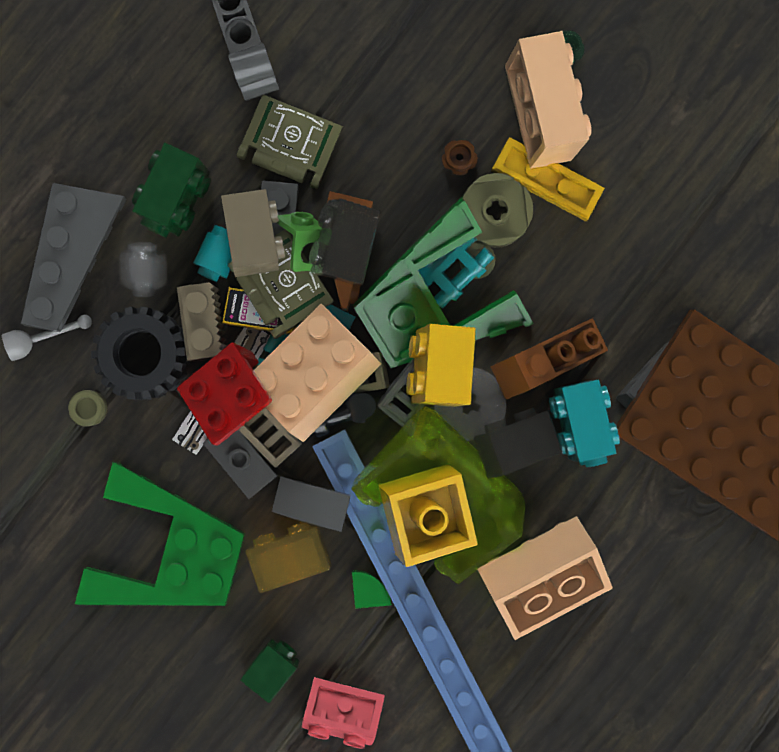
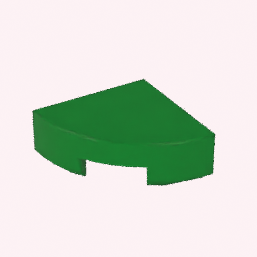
(369, 591)

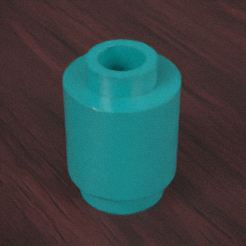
(214, 255)

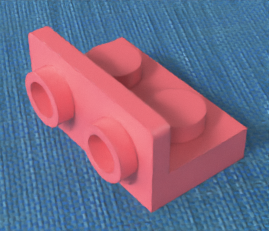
(342, 713)

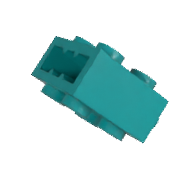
(584, 422)

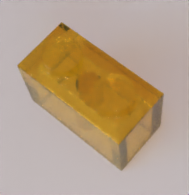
(288, 557)

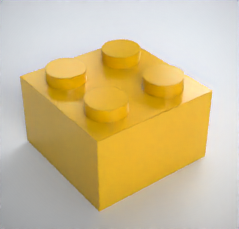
(441, 365)
(428, 515)

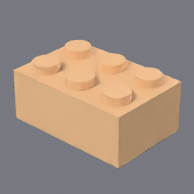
(547, 99)
(314, 372)
(546, 577)

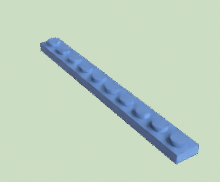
(414, 604)

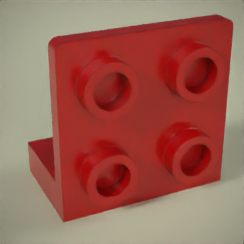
(225, 393)

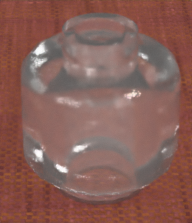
(142, 268)

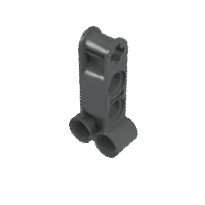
(249, 59)

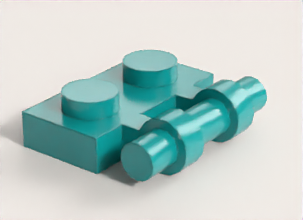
(452, 288)

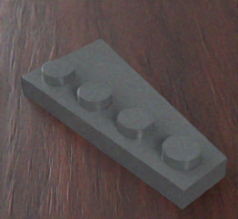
(67, 250)

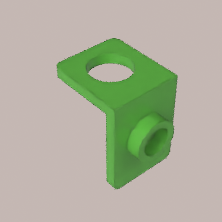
(304, 231)

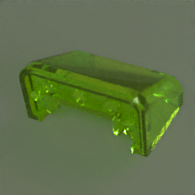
(493, 502)

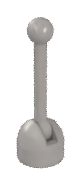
(19, 343)

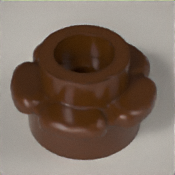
(461, 147)

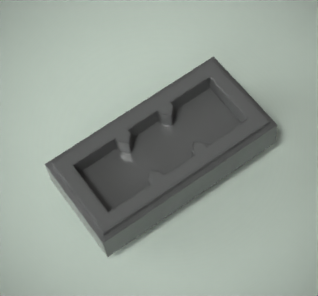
(242, 463)

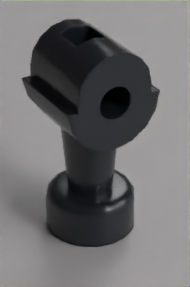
(356, 408)

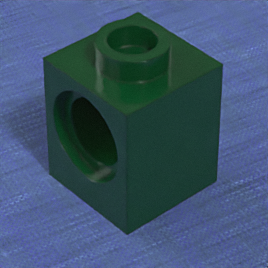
(271, 669)

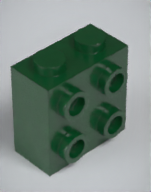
(170, 191)

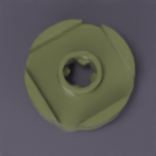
(510, 195)

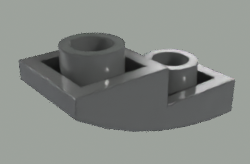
(311, 503)

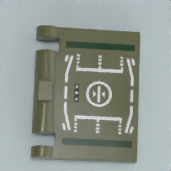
(290, 141)
(284, 292)

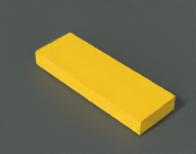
(550, 182)

